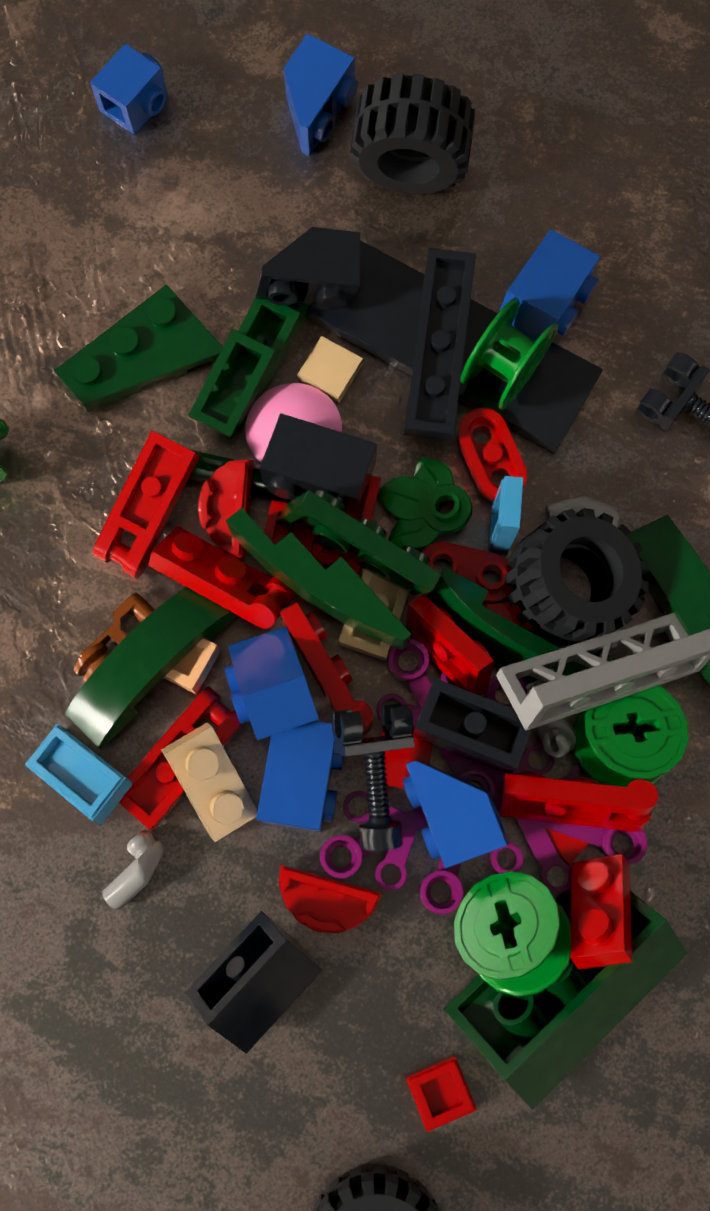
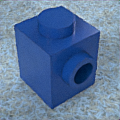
(130, 88)

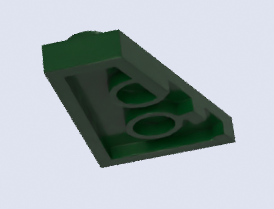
(143, 347)
(339, 531)

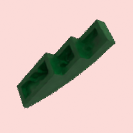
(247, 364)
(676, 576)
(332, 590)

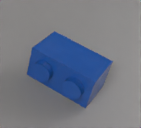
(552, 284)
(269, 684)
(299, 778)

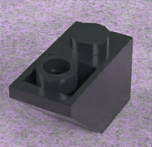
(314, 270)

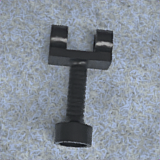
(685, 373)
(380, 830)

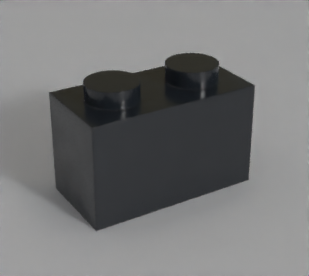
(317, 458)
(472, 726)
(252, 982)

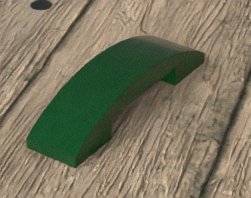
(502, 638)
(143, 660)

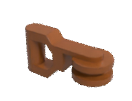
(97, 651)

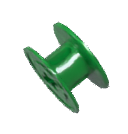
(508, 353)
(621, 759)
(486, 929)

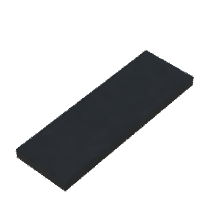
(386, 325)

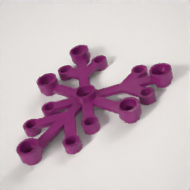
(489, 780)

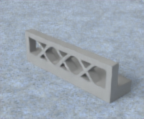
(603, 680)

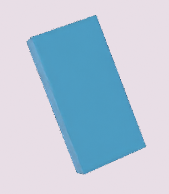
(505, 515)
(79, 774)

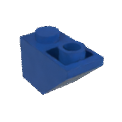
(316, 87)
(458, 814)

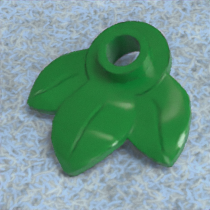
(418, 501)

